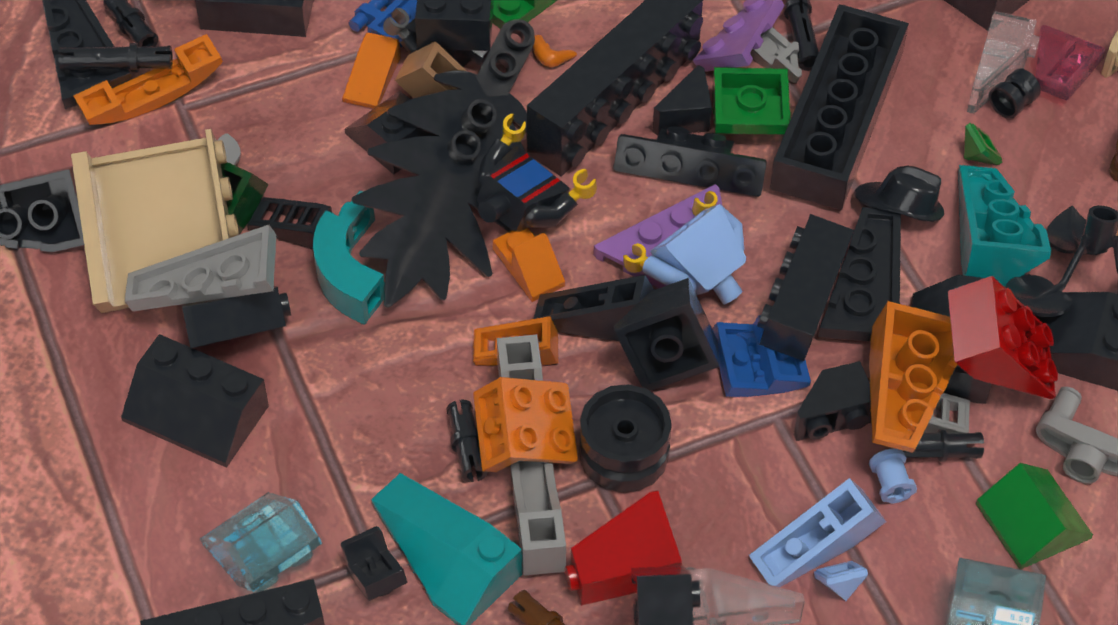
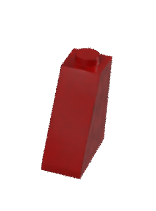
(630, 540)

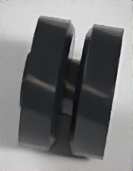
(624, 438)

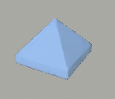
(842, 578)

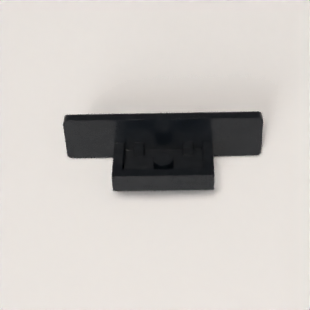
(691, 160)

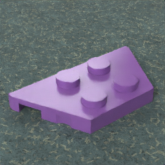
(650, 233)

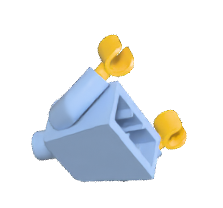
(702, 250)

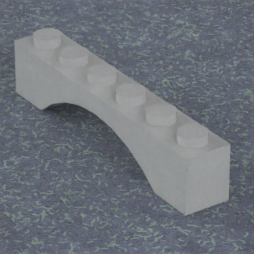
(533, 483)

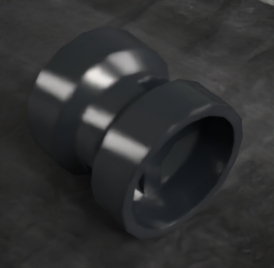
(1011, 96)

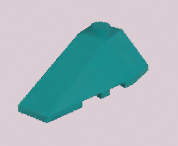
(995, 229)
(452, 551)

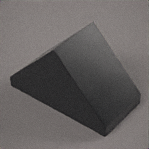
(685, 105)

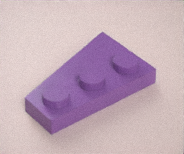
(740, 34)

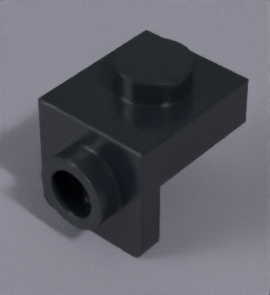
(372, 564)

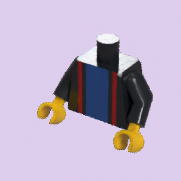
(521, 189)

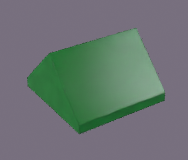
(1032, 515)

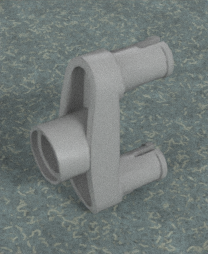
(1085, 448)

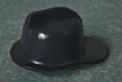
(905, 192)

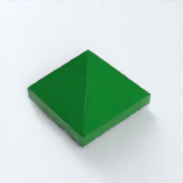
(980, 146)

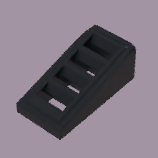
(291, 209)

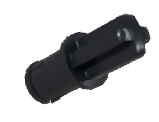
(947, 445)

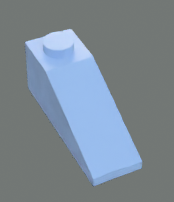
(818, 535)

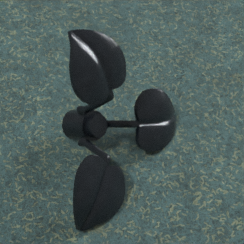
(1069, 235)

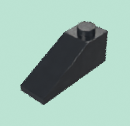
(593, 308)

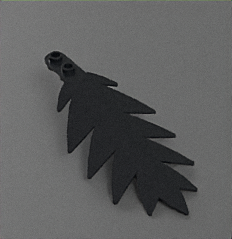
(447, 170)

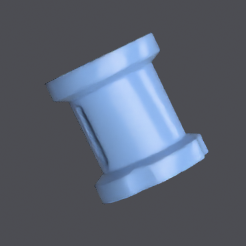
(892, 475)

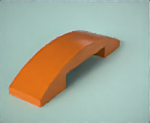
(152, 89)

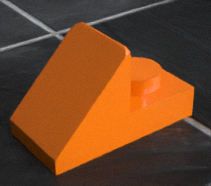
(530, 262)

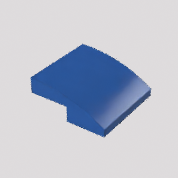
(752, 368)

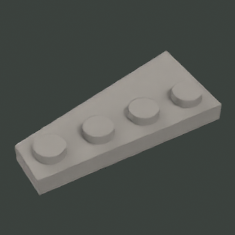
(210, 273)

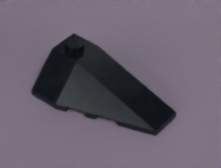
(41, 212)

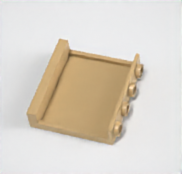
(149, 209)

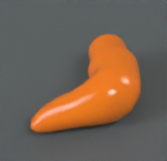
(550, 57)

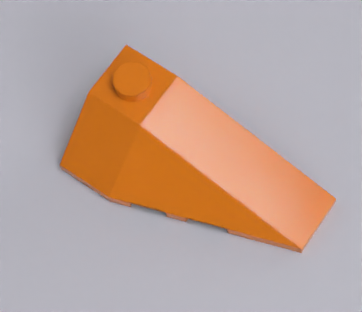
(908, 372)

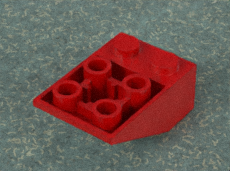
(1001, 339)

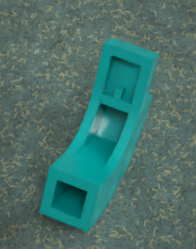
(343, 280)

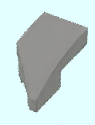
(778, 54)

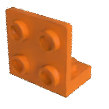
(524, 423)

